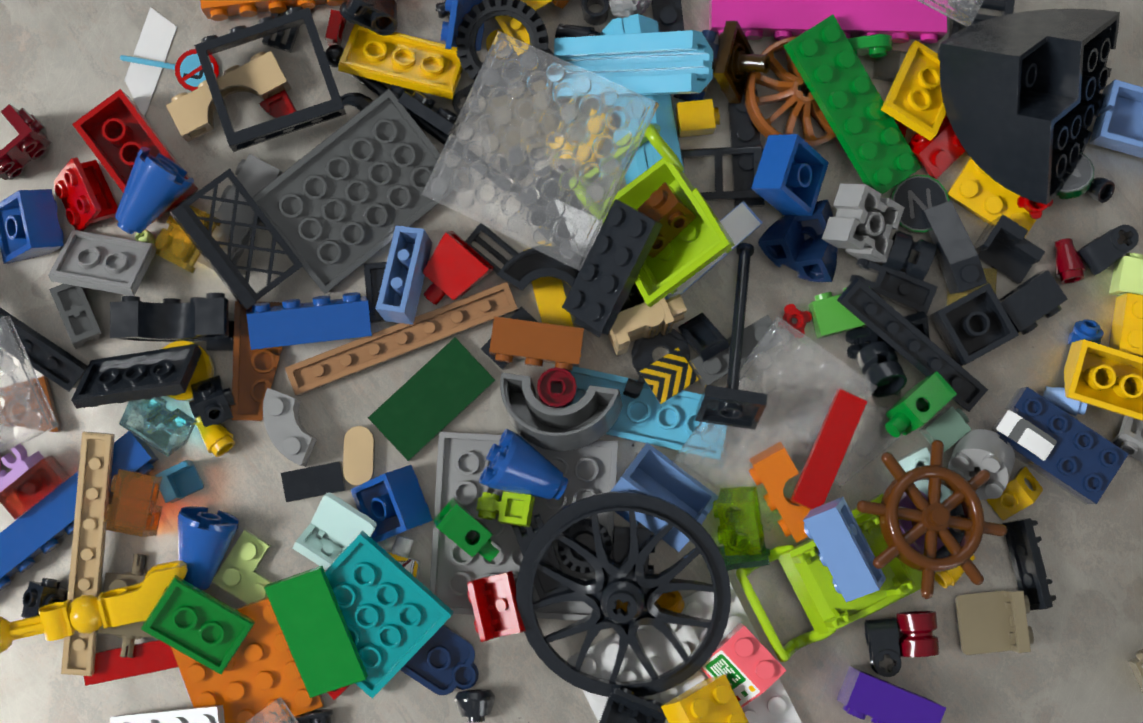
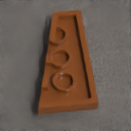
(251, 370)

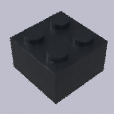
(974, 325)

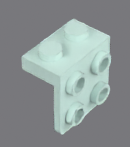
(332, 530)

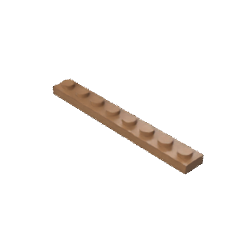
(401, 339)

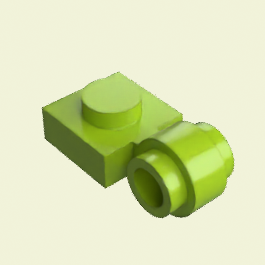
(512, 509)

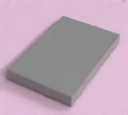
(102, 262)

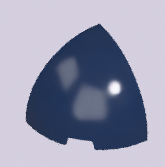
(800, 246)

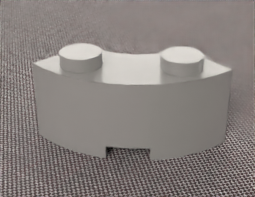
(285, 428)

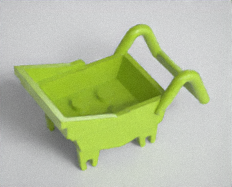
(694, 246)
(816, 591)

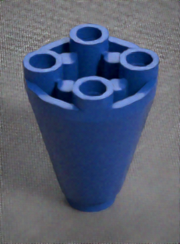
(522, 469)

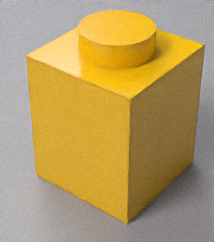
(696, 118)

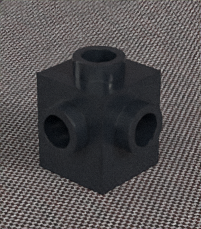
(211, 401)
(42, 594)

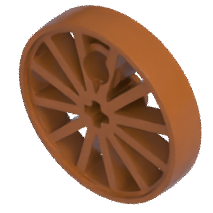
(789, 92)

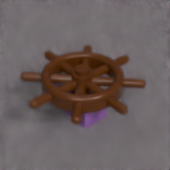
(919, 524)

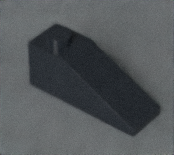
(954, 249)

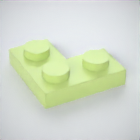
(239, 569)

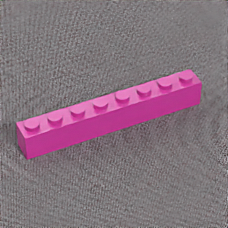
(856, 17)

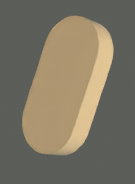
(358, 455)

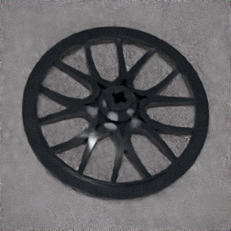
(627, 583)

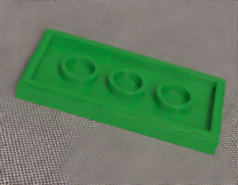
(316, 631)

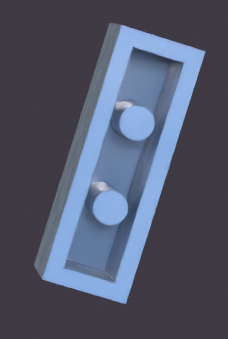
(404, 275)
(843, 549)

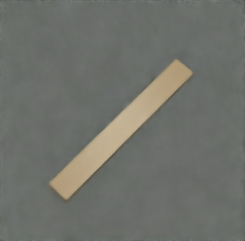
(88, 543)

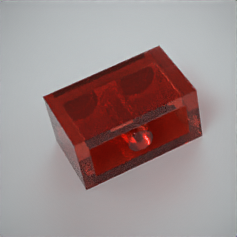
(33, 486)

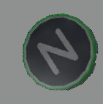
(918, 194)

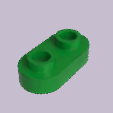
(872, 45)

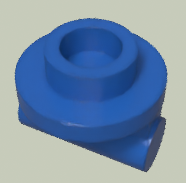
(1086, 330)

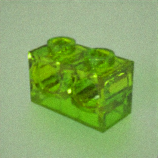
(744, 521)

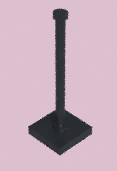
(729, 404)

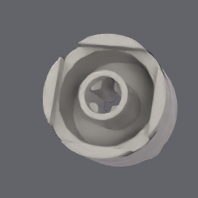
(984, 451)

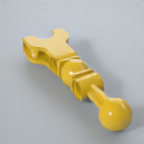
(90, 613)

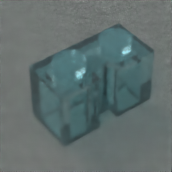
(158, 425)

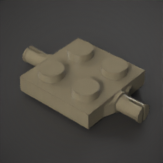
(131, 631)

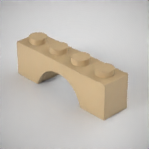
(195, 110)

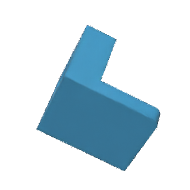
(180, 481)

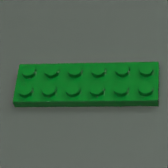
(852, 105)

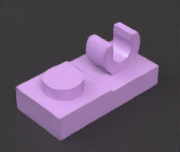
(19, 465)

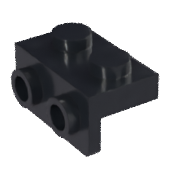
(626, 707)

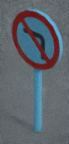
(187, 69)

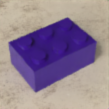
(884, 701)

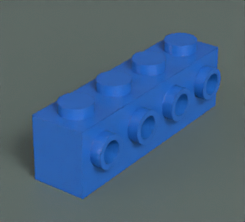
(308, 322)

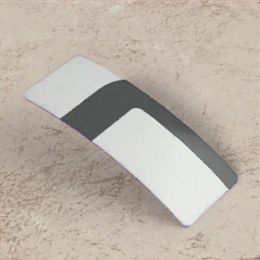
(1026, 434)

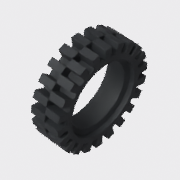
(488, 9)

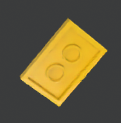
(916, 92)
(986, 197)

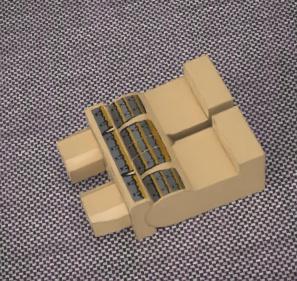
(645, 322)

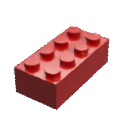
(115, 135)

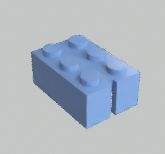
(1120, 119)
(657, 476)

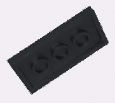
(612, 266)
(137, 376)

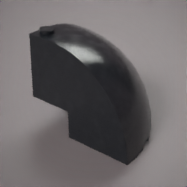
(1027, 92)

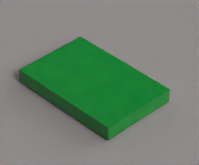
(197, 624)

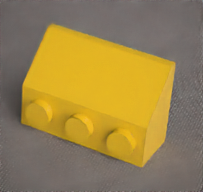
(1105, 378)

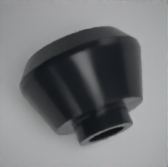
(474, 704)

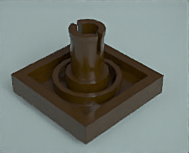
(735, 61)

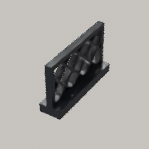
(214, 253)

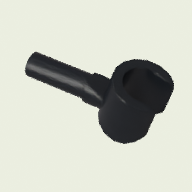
(633, 388)

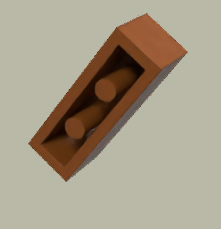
(536, 343)

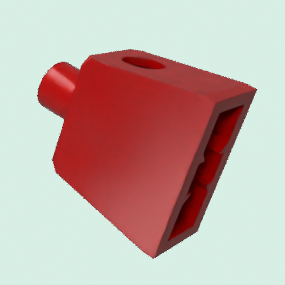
(454, 269)

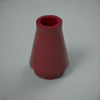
(1068, 263)

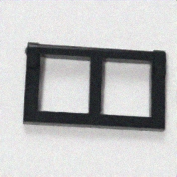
(718, 154)

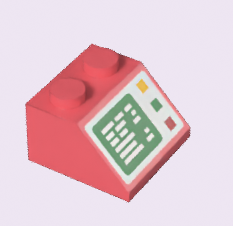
(745, 663)

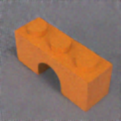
(774, 469)

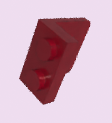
(28, 145)

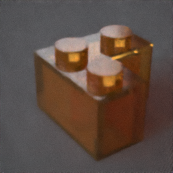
(134, 504)

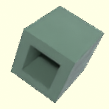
(947, 427)

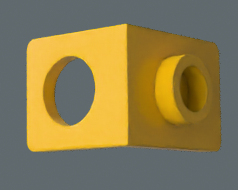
(1016, 495)

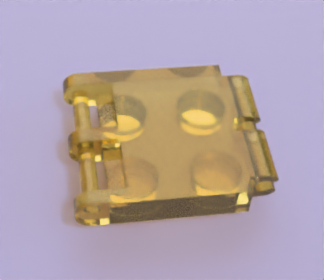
(176, 245)

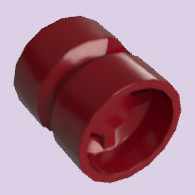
(556, 387)
(918, 633)

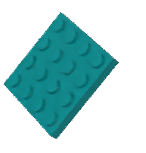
(383, 608)

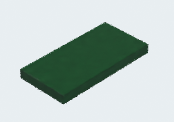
(431, 399)

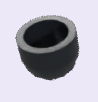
(1101, 189)

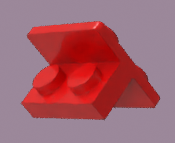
(84, 193)

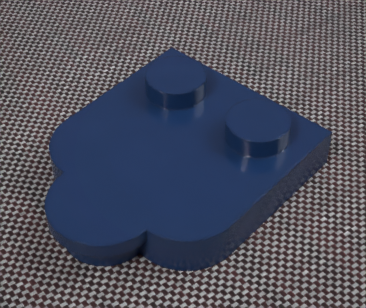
(444, 663)

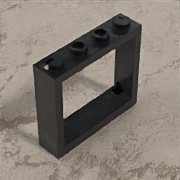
(284, 124)

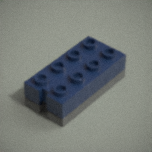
(1081, 458)

